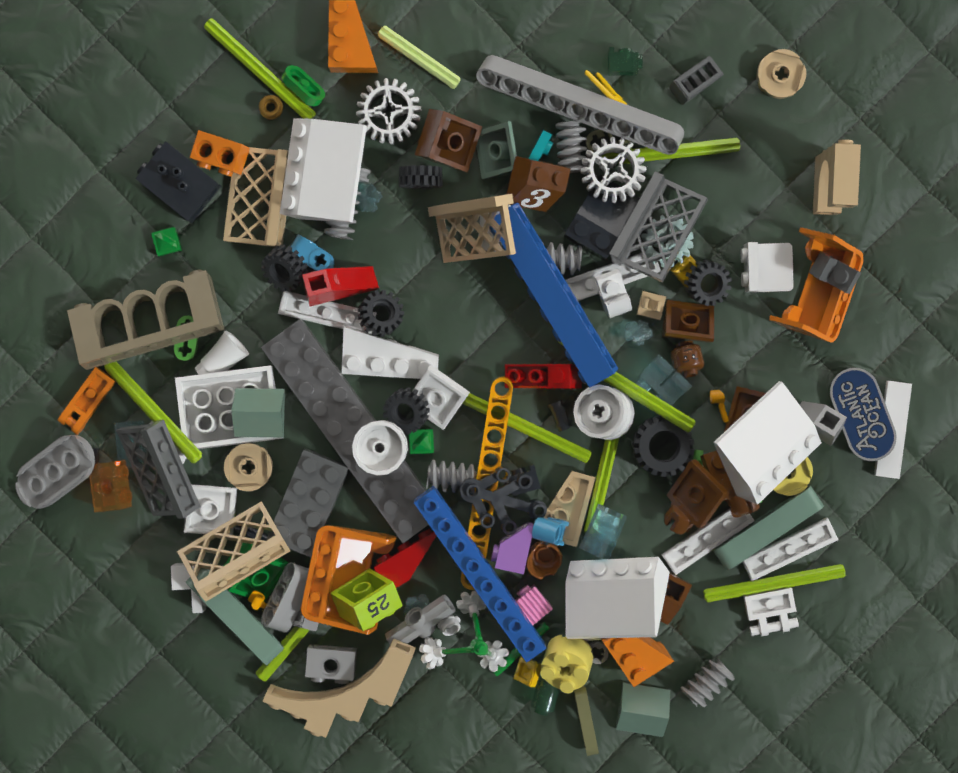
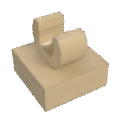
(651, 305)

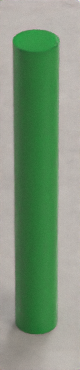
(514, 654)

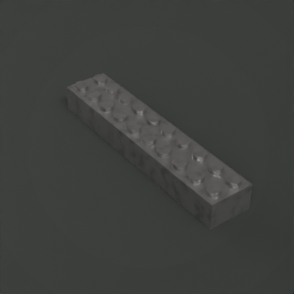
(340, 416)

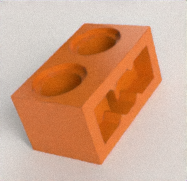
(220, 150)

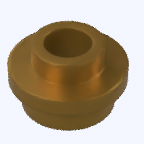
(270, 99)

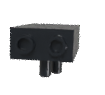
(177, 181)

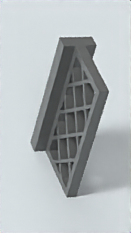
(637, 223)
(165, 460)

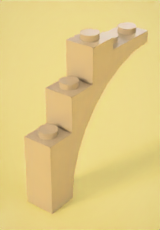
(349, 701)

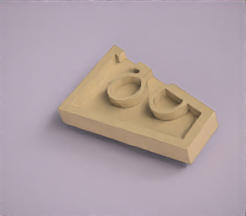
(572, 504)

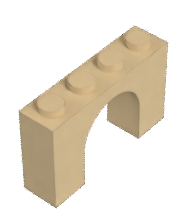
(836, 178)

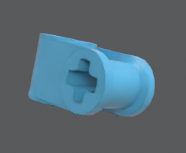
(312, 253)
(549, 530)

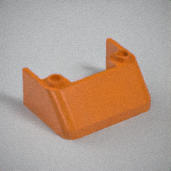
(821, 304)

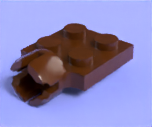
(693, 498)
(737, 505)

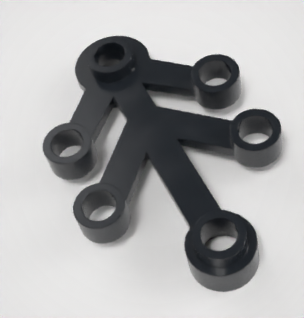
(499, 498)

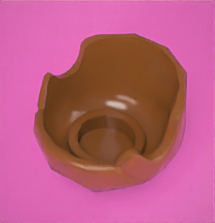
(543, 559)

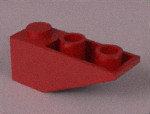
(338, 283)
(543, 376)
(403, 563)

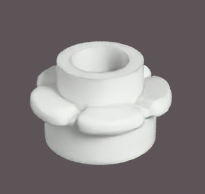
(449, 625)

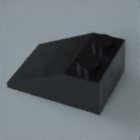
(600, 222)

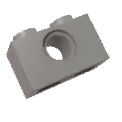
(344, 657)

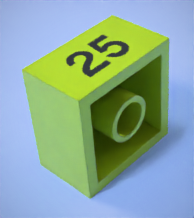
(366, 599)

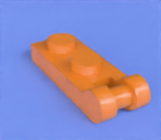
(87, 400)

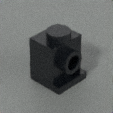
(532, 473)

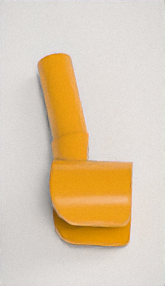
(717, 396)
(257, 600)

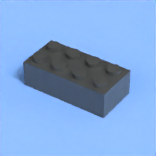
(309, 500)

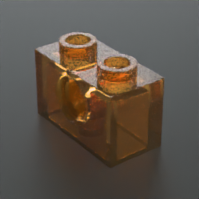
(102, 493)

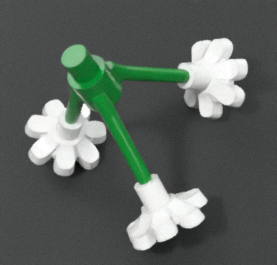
(491, 654)

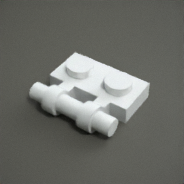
(771, 604)

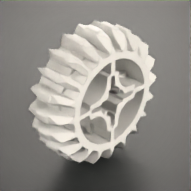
(377, 111)
(624, 152)

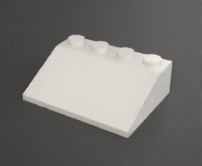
(323, 170)
(207, 404)
(766, 444)
(615, 598)

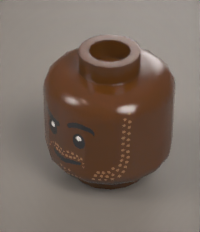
(687, 358)

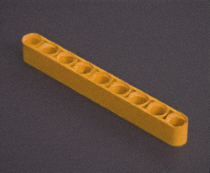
(484, 469)

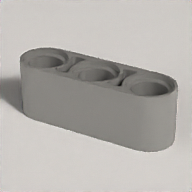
(286, 598)

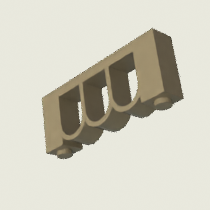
(87, 320)

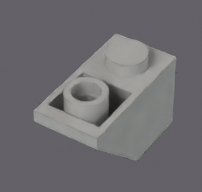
(826, 420)

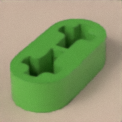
(191, 343)

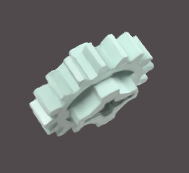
(665, 230)

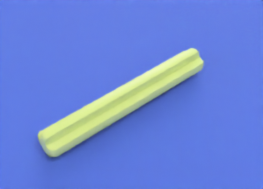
(419, 57)

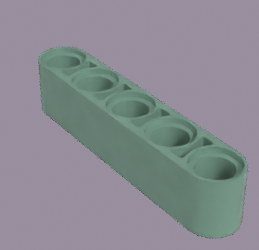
(768, 528)
(241, 622)

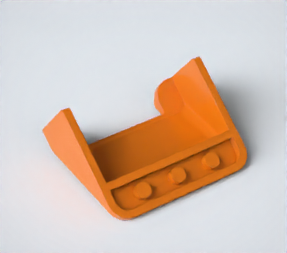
(336, 559)

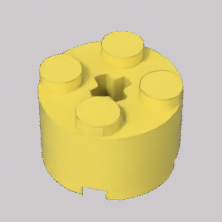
(567, 663)

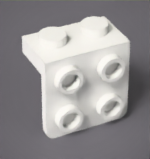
(767, 267)

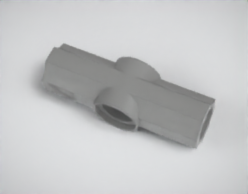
(421, 621)

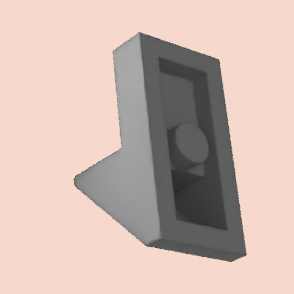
(834, 272)

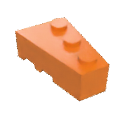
(347, 40)
(638, 657)

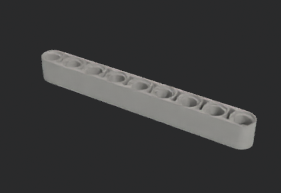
(580, 104)

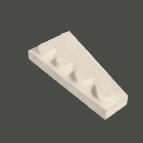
(383, 357)

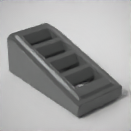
(684, 90)

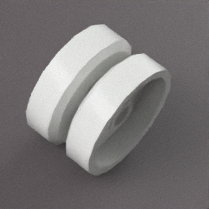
(602, 424)
(366, 452)

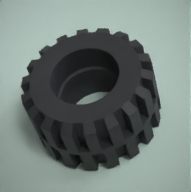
(662, 467)

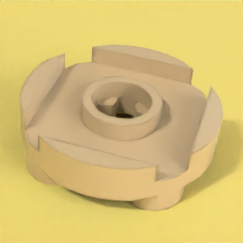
(792, 66)
(238, 476)

